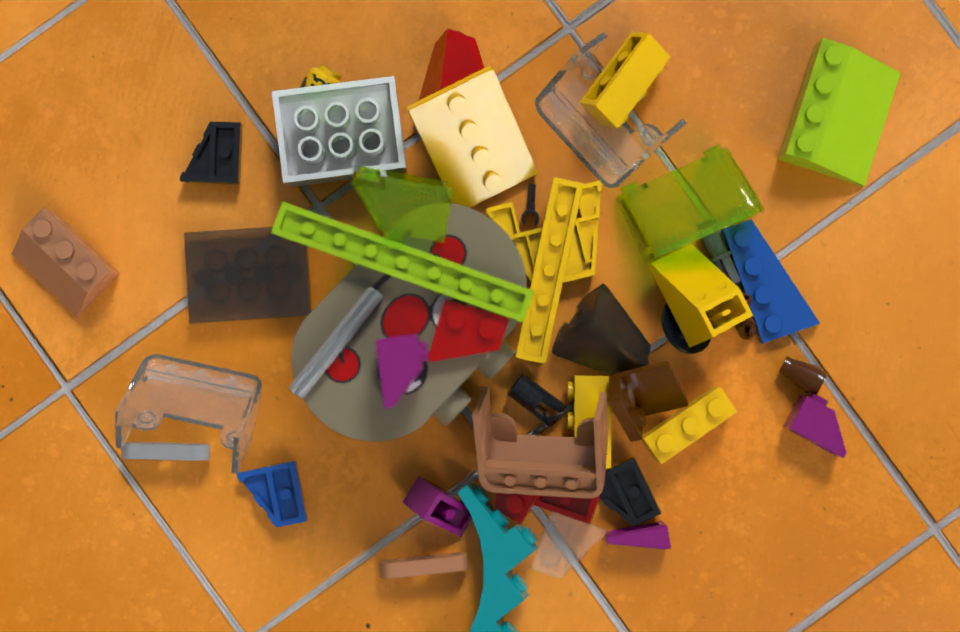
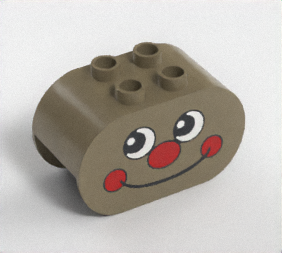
(350, 389)

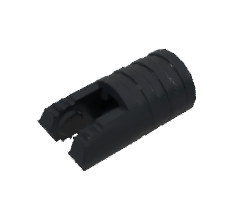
(530, 395)

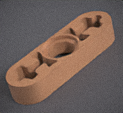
(423, 565)

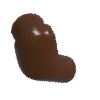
(748, 327)

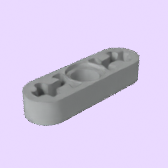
(166, 451)

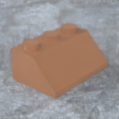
(63, 261)

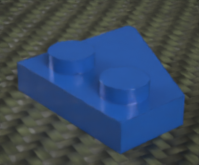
(278, 492)

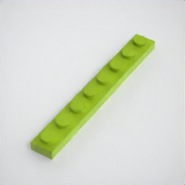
(402, 262)

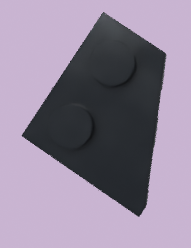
(217, 156)

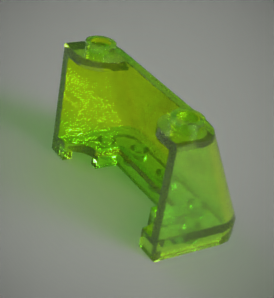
(688, 204)

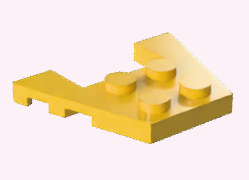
(583, 247)

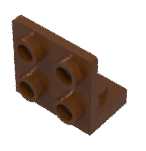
(643, 393)

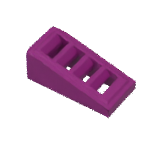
(645, 535)

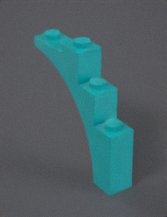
(501, 552)

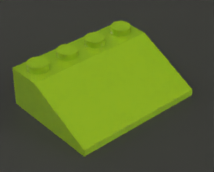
(839, 112)

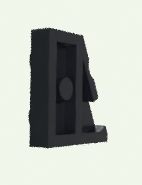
(629, 493)

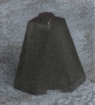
(602, 335)

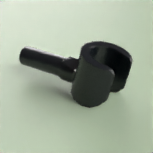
(530, 207)

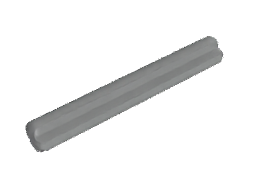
(336, 342)

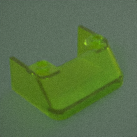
(404, 203)

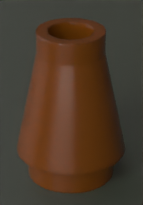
(803, 374)

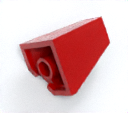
(451, 60)

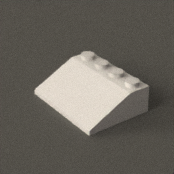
(338, 127)

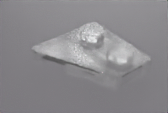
(563, 544)

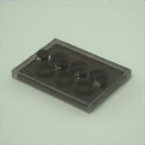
(245, 276)

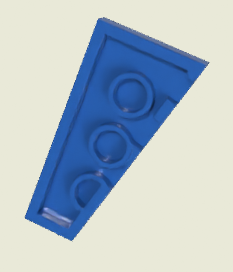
(775, 298)

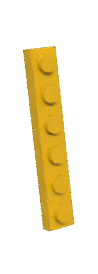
(549, 269)

